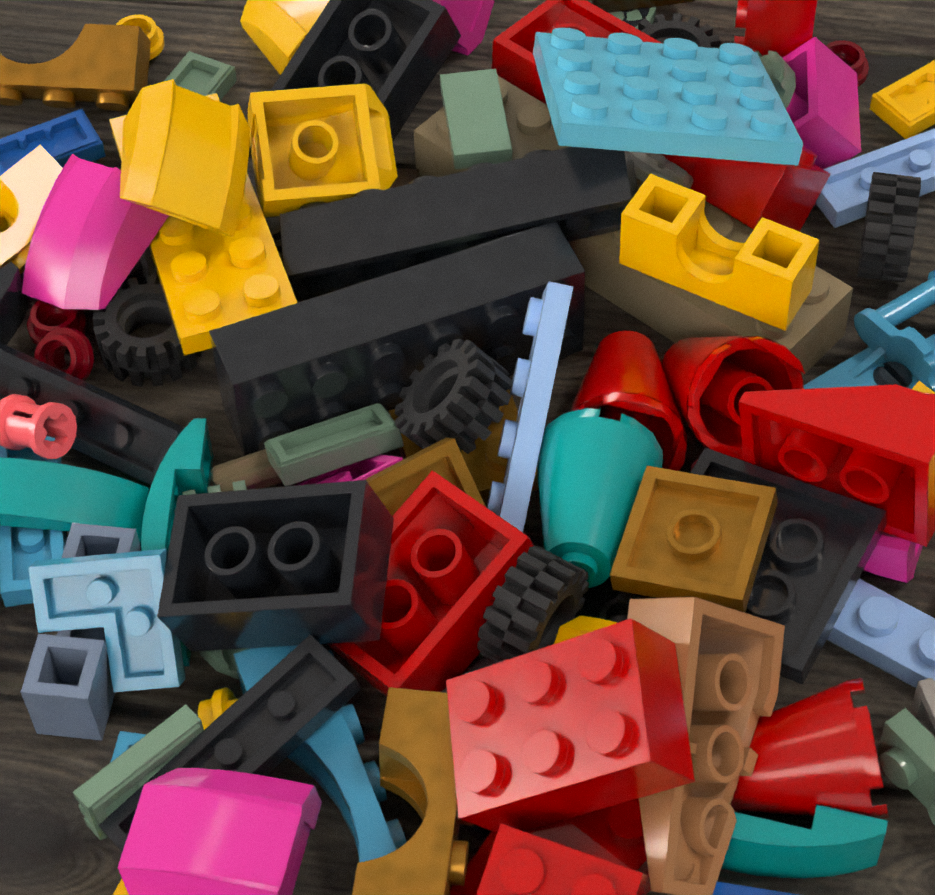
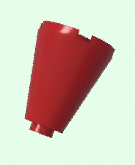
(714, 373)
(631, 381)
(814, 755)

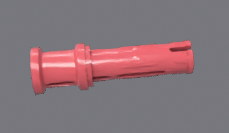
(28, 424)

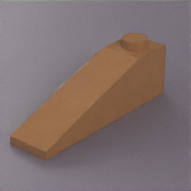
(727, 682)

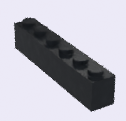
(437, 216)

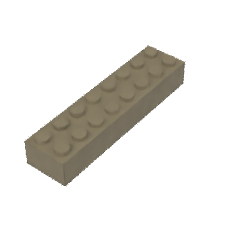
(654, 302)

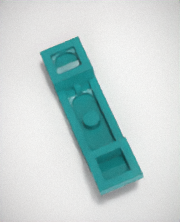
(182, 469)
(61, 494)
(833, 846)

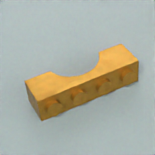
(101, 67)
(420, 769)

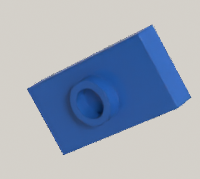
(58, 136)

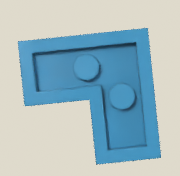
(123, 598)

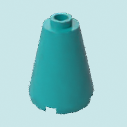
(589, 485)

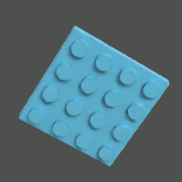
(663, 98)

